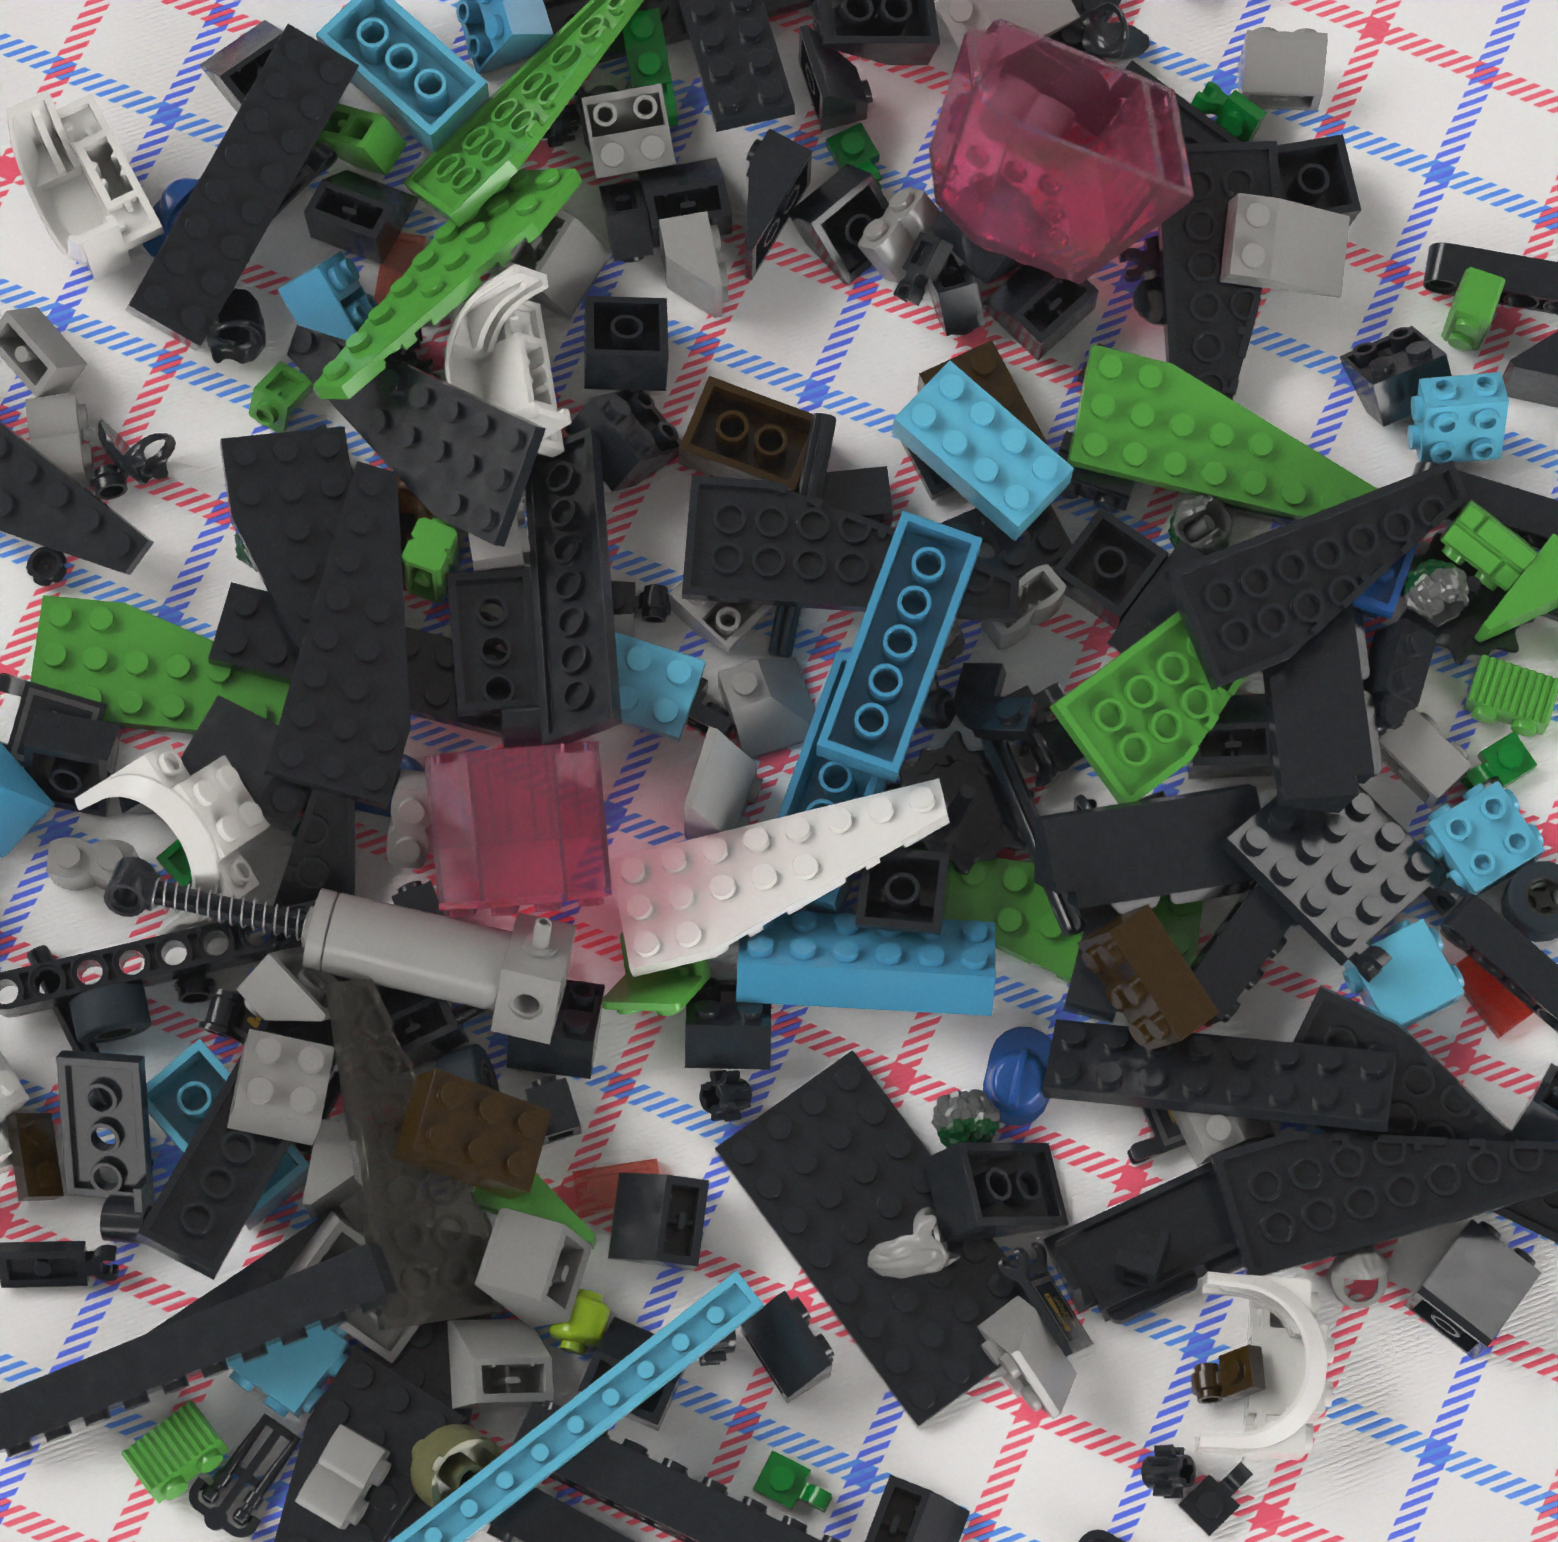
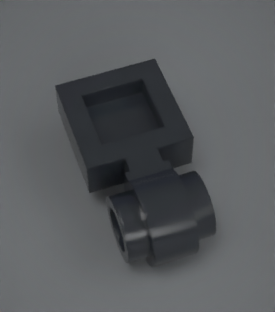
(651, 603)

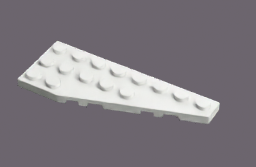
(714, 889)

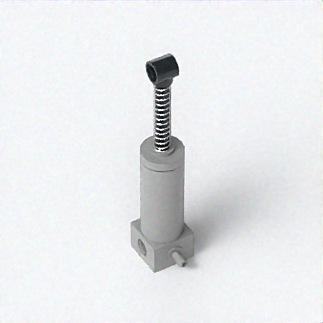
(399, 947)

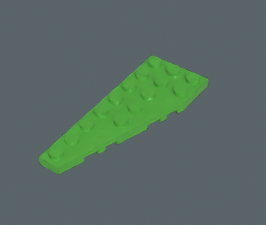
(511, 123)
(448, 274)
(1179, 434)
(140, 666)
(1144, 712)
(1026, 924)

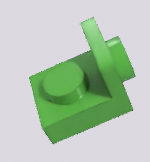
(279, 396)

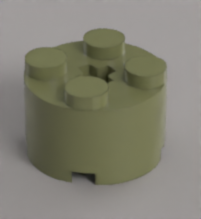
(449, 1460)

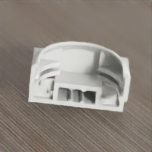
(83, 199)
(518, 368)
(205, 811)
(1292, 1363)

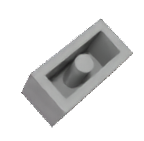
(38, 352)
(1424, 757)

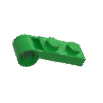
(648, 56)

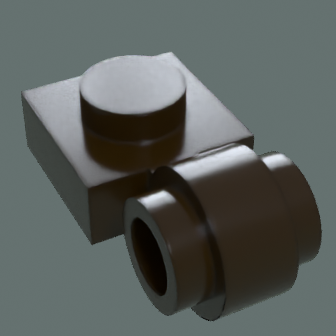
(1234, 1377)

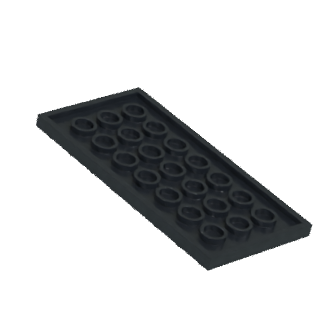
(835, 1179)

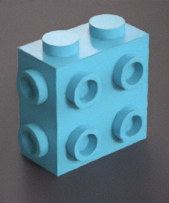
(1459, 418)
(1482, 838)
(1415, 979)
(295, 1372)

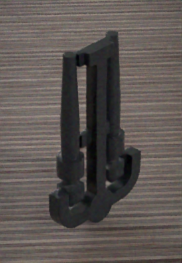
(216, 1517)

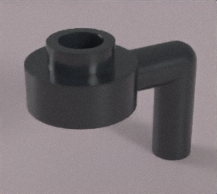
(938, 708)

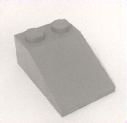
(1035, 15)
(1284, 246)
(720, 788)
(332, 1239)

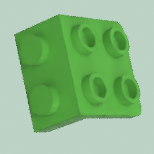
(658, 991)

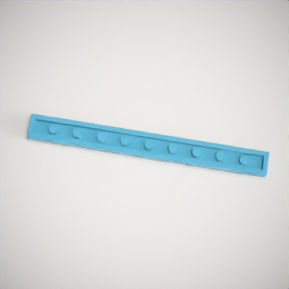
(587, 1415)

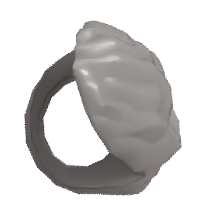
(913, 1253)
(1358, 1265)

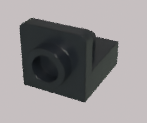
(711, 715)

